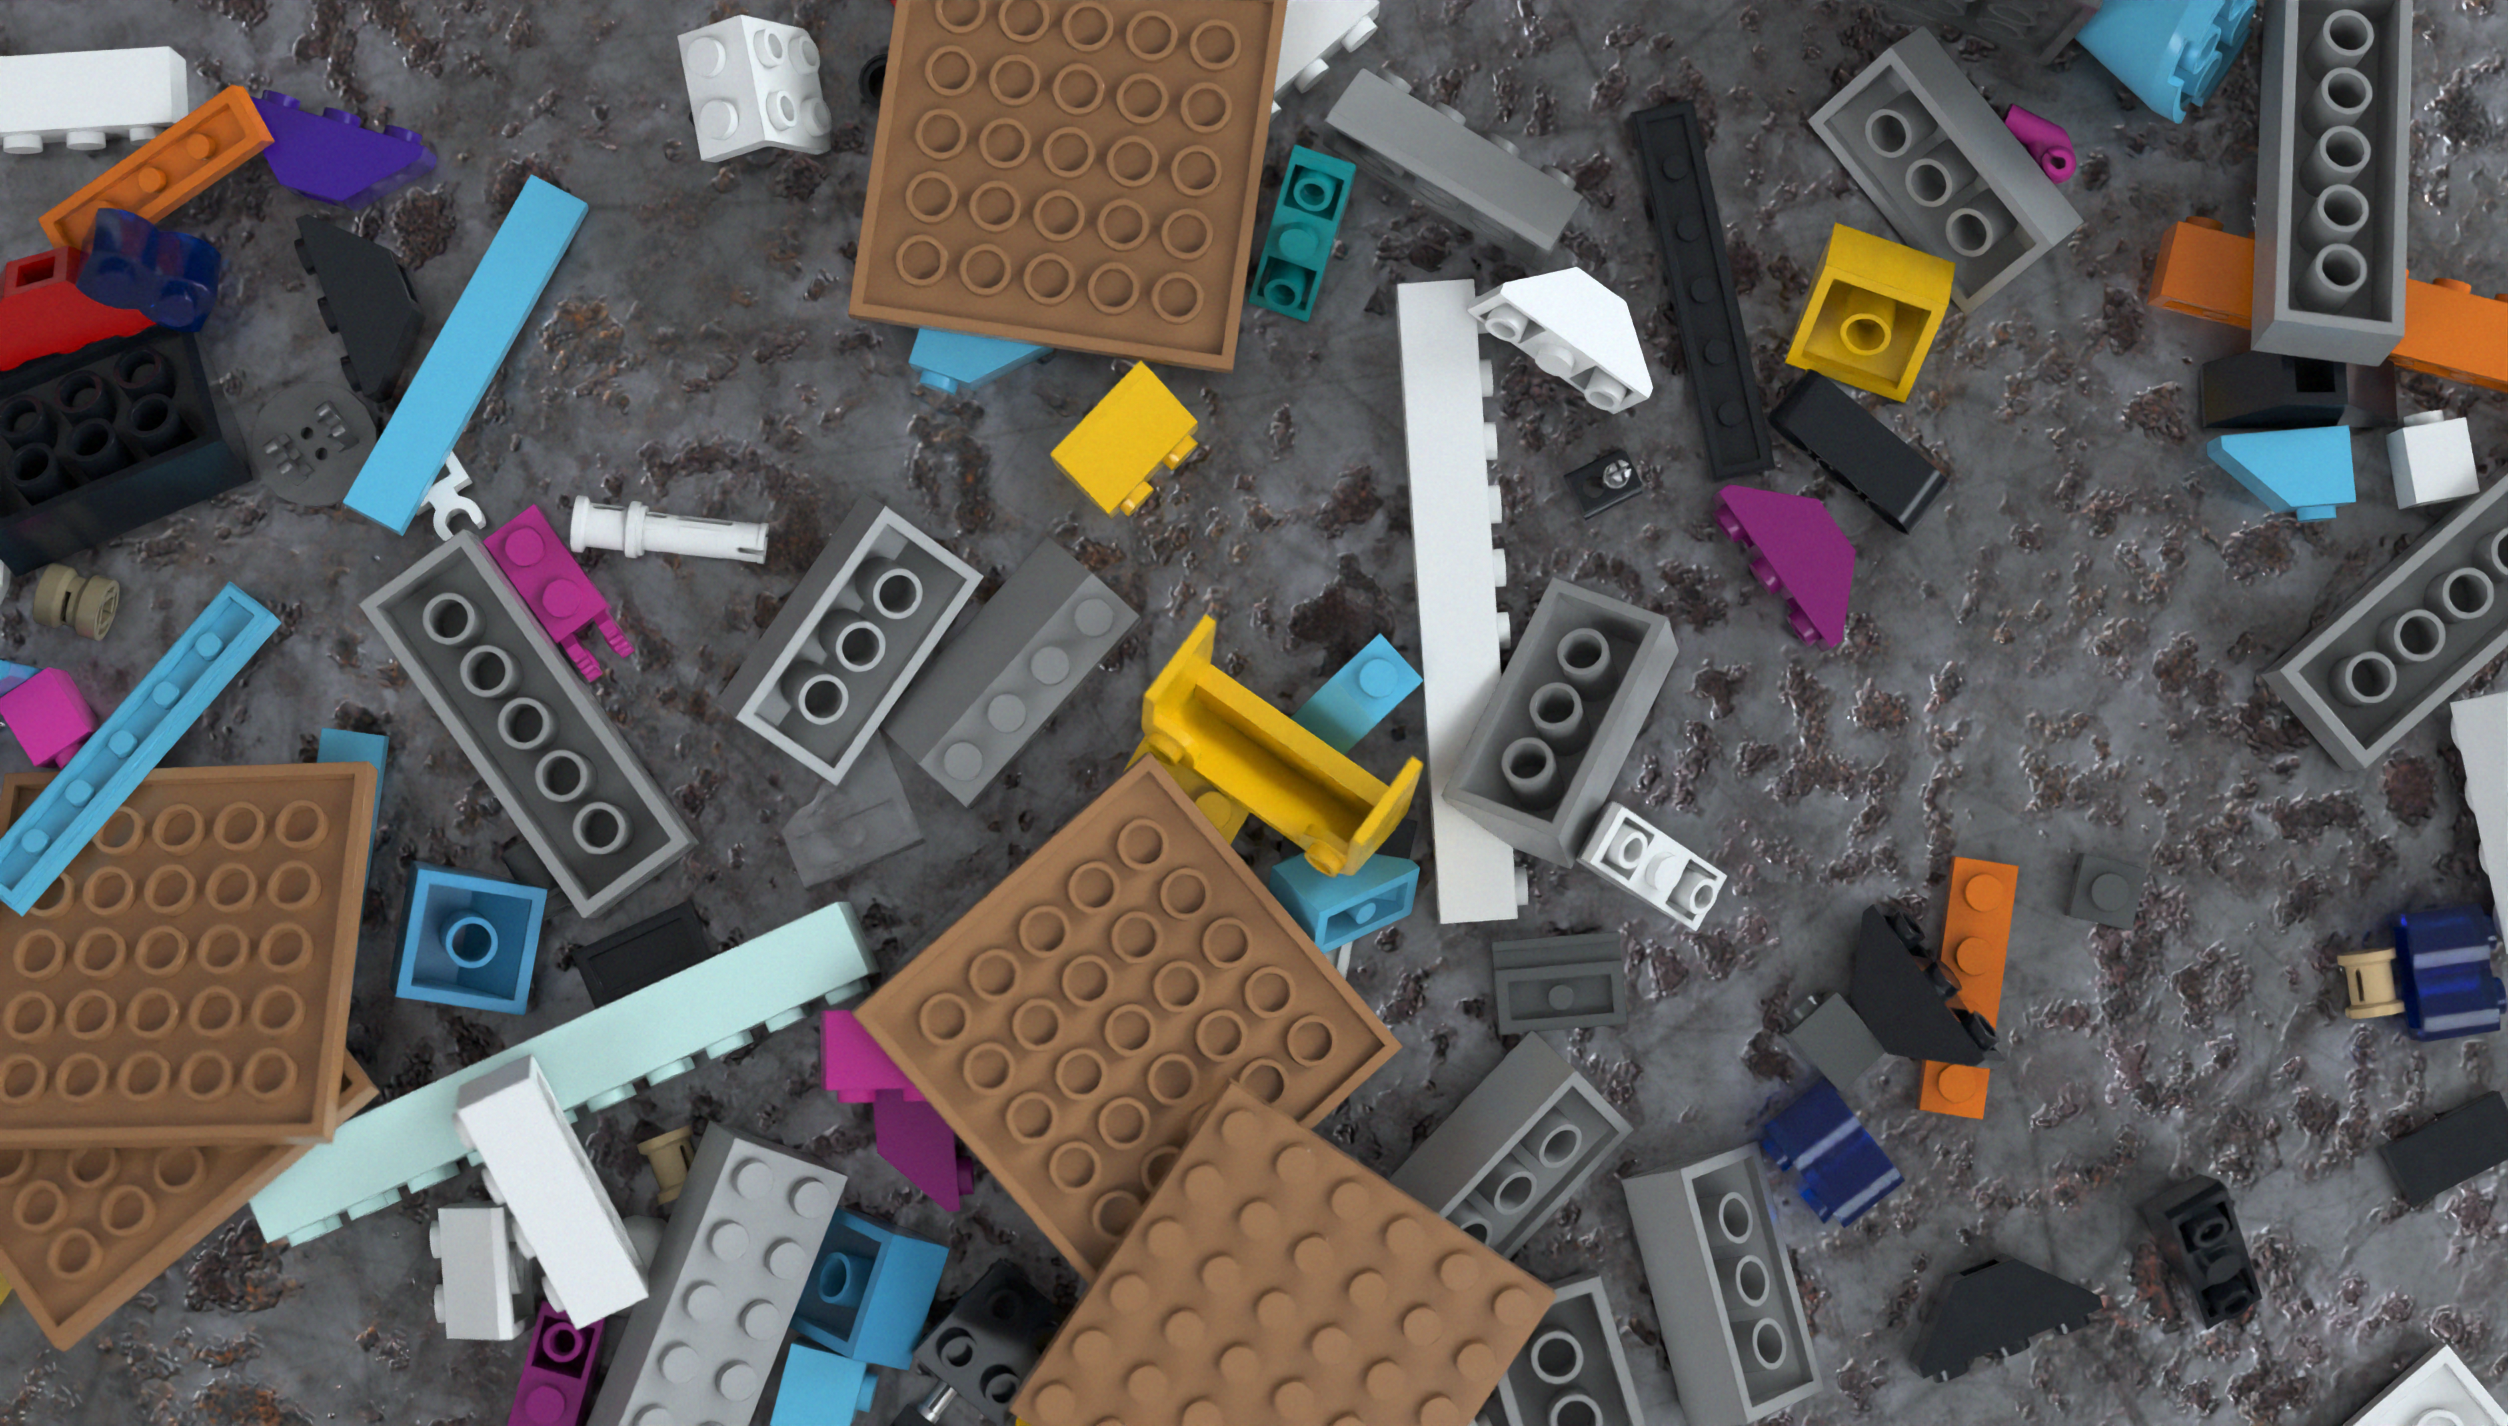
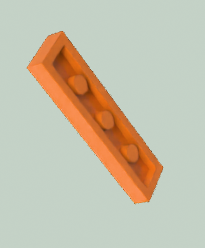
(167, 168)
(1975, 950)

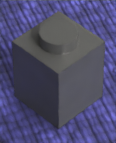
(1832, 1038)

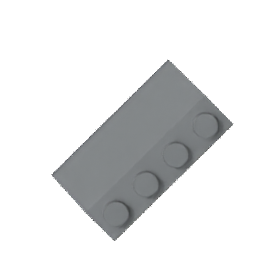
(1451, 167)
(1945, 167)
(849, 639)
(1009, 672)
(1562, 721)
(1514, 1148)
(1723, 1286)

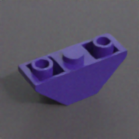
(334, 157)

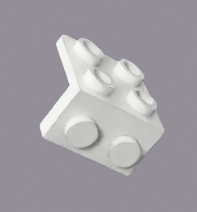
(754, 88)

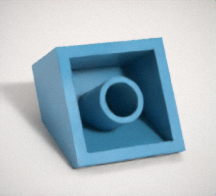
(467, 938)
(870, 1289)

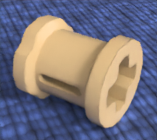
(2370, 983)
(670, 1161)

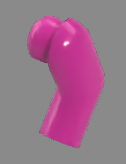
(2044, 142)

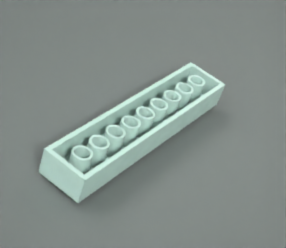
(583, 1063)

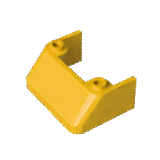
(1270, 761)

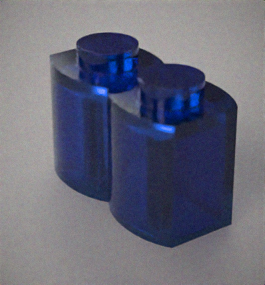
(138, 267)
(2447, 971)
(1830, 1153)

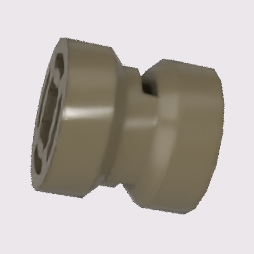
(76, 601)

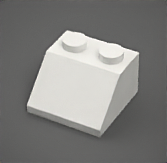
(484, 1273)

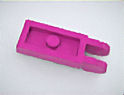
(555, 586)

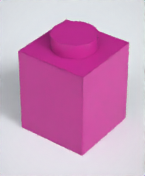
(49, 717)

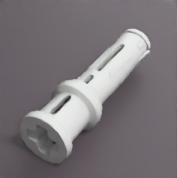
(637, 530)

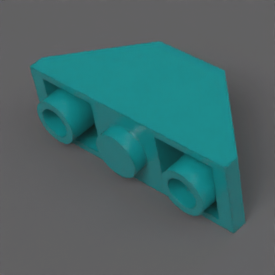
(1302, 232)

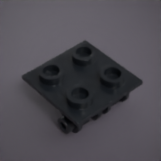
(991, 1339)

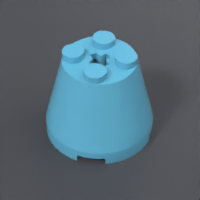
(2169, 47)

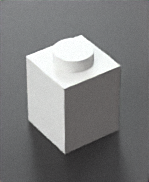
(2431, 460)

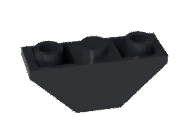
(366, 301)
(2296, 392)
(1912, 999)
(2205, 1248)
(1995, 1311)

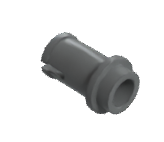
(528, 867)

